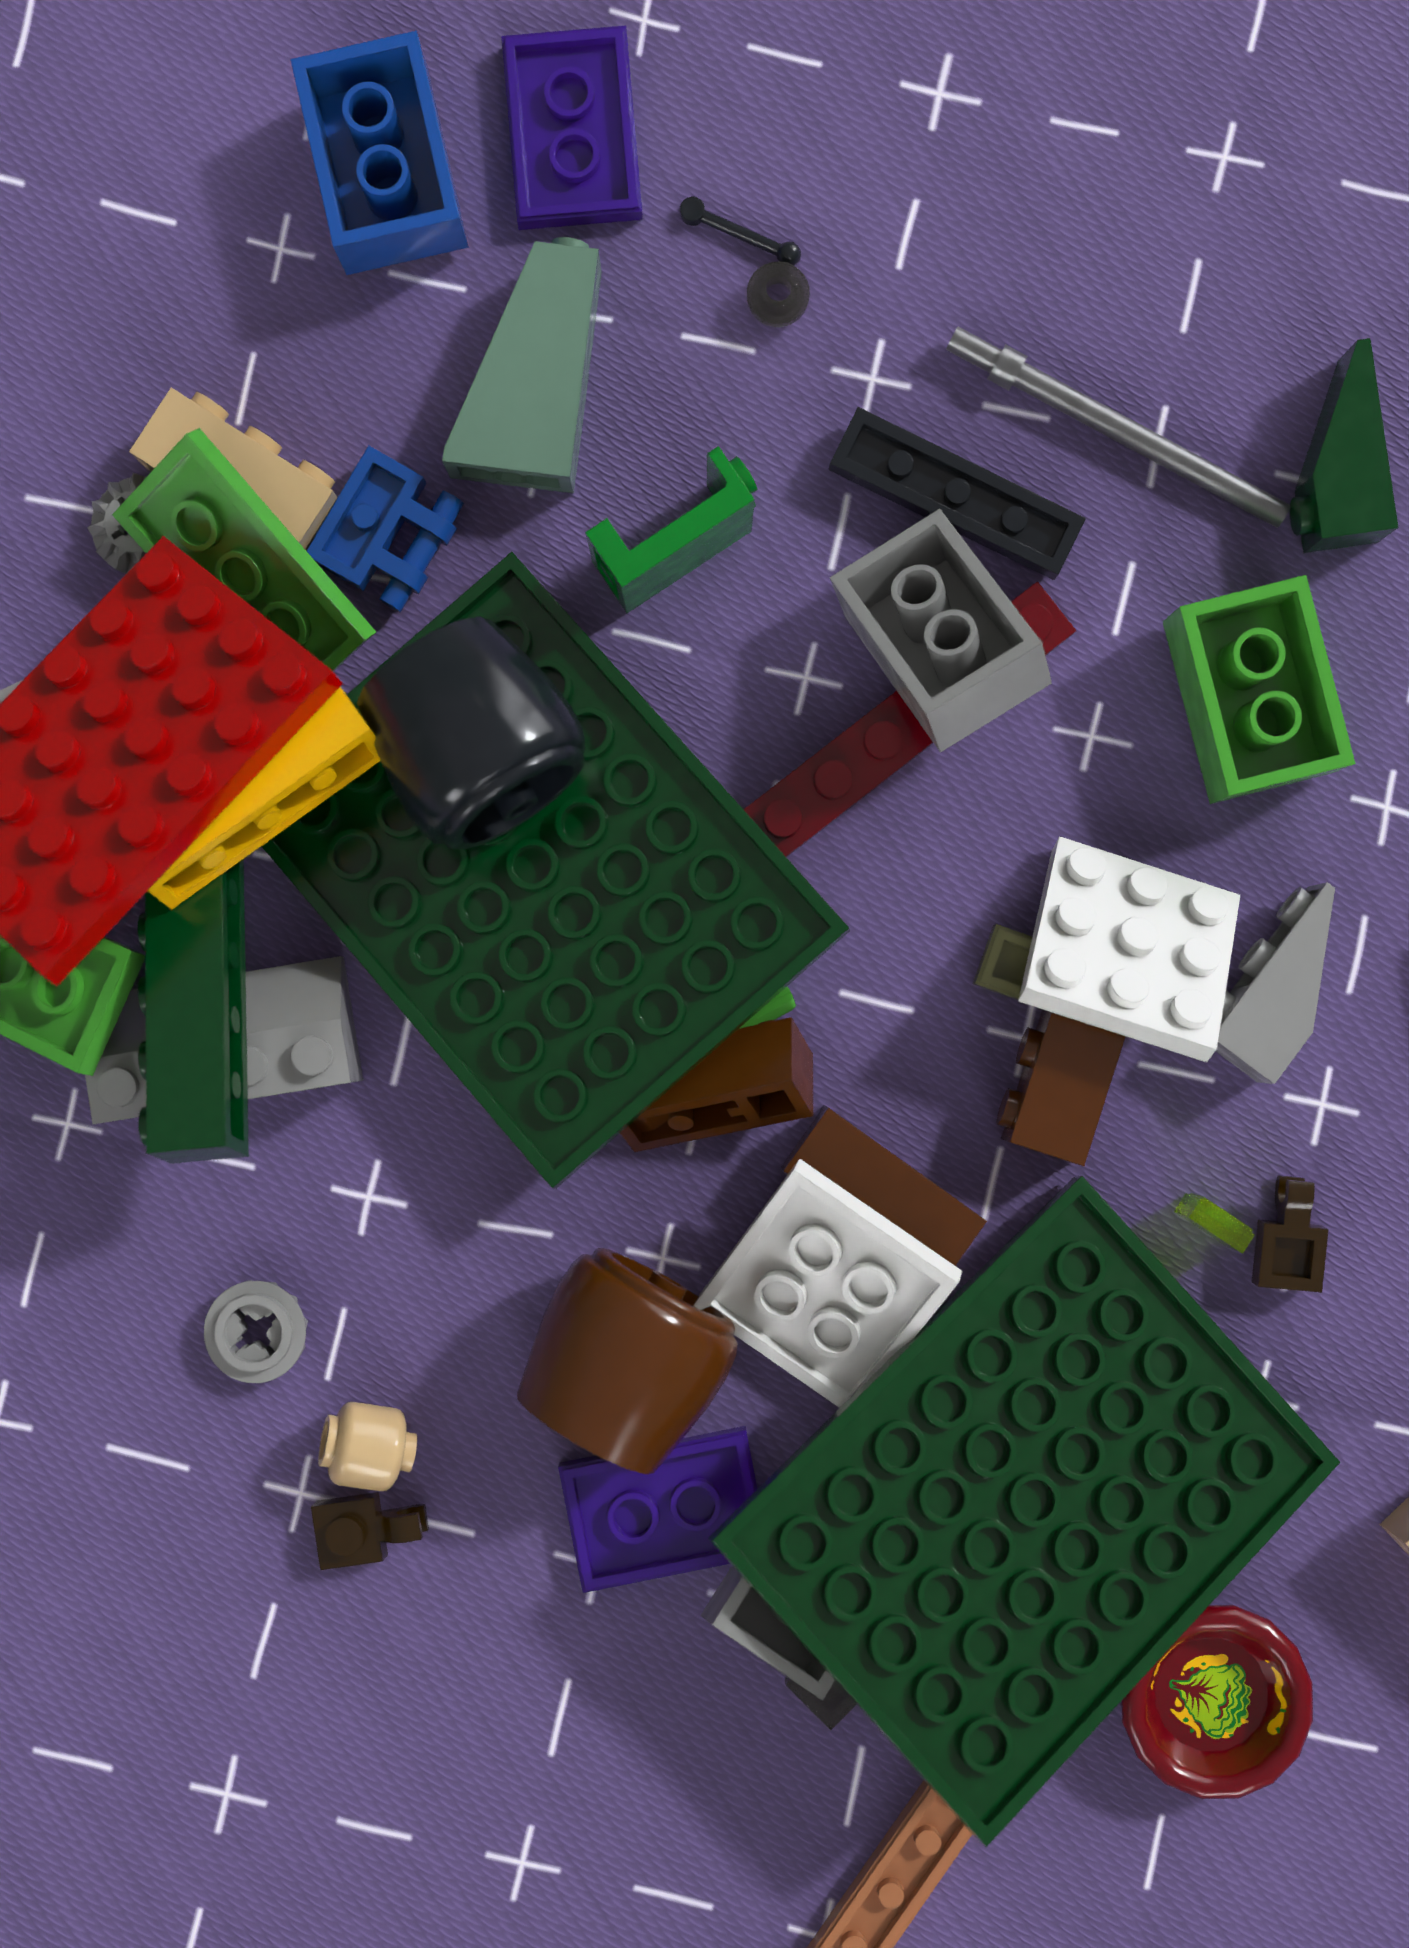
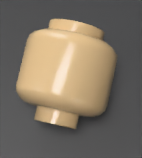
(366, 1446)

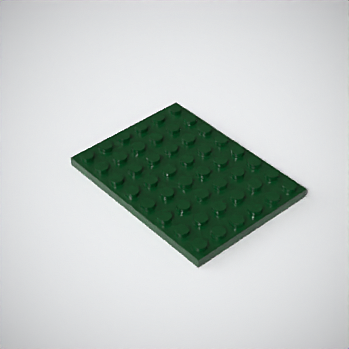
(587, 945)
(1026, 1507)

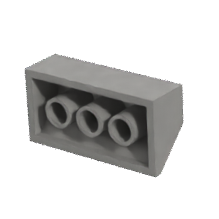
(296, 1039)

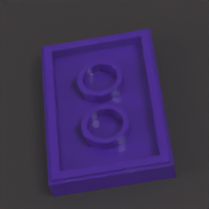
(572, 127)
(656, 1523)

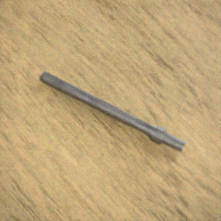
(1009, 368)

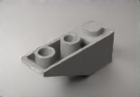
(1277, 997)

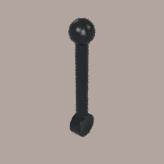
(694, 213)

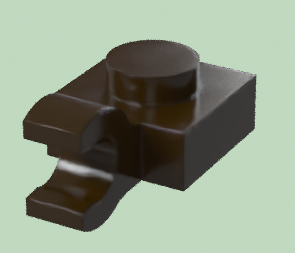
(1291, 1250)
(356, 1529)

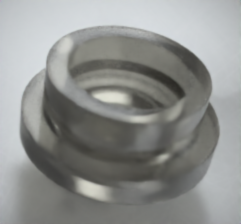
(775, 312)

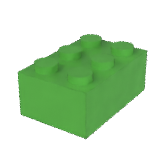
(1258, 689)

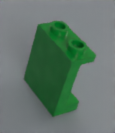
(681, 545)

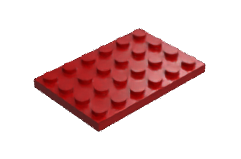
(136, 747)

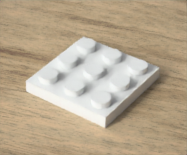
(1131, 949)
(827, 1285)

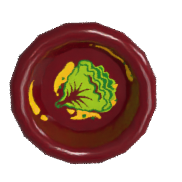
(1222, 1706)

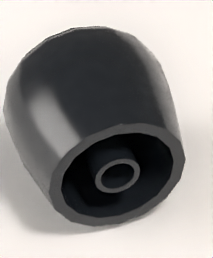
(471, 733)

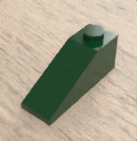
(1346, 475)

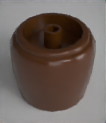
(625, 1360)

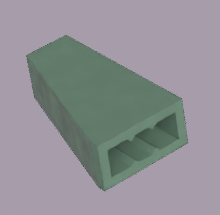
(532, 384)

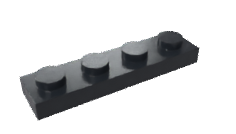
(971, 497)

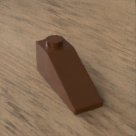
(744, 1084)

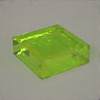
(1215, 1221)

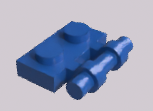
(368, 518)

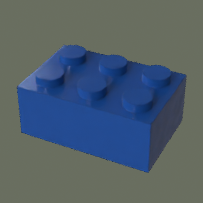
(379, 153)

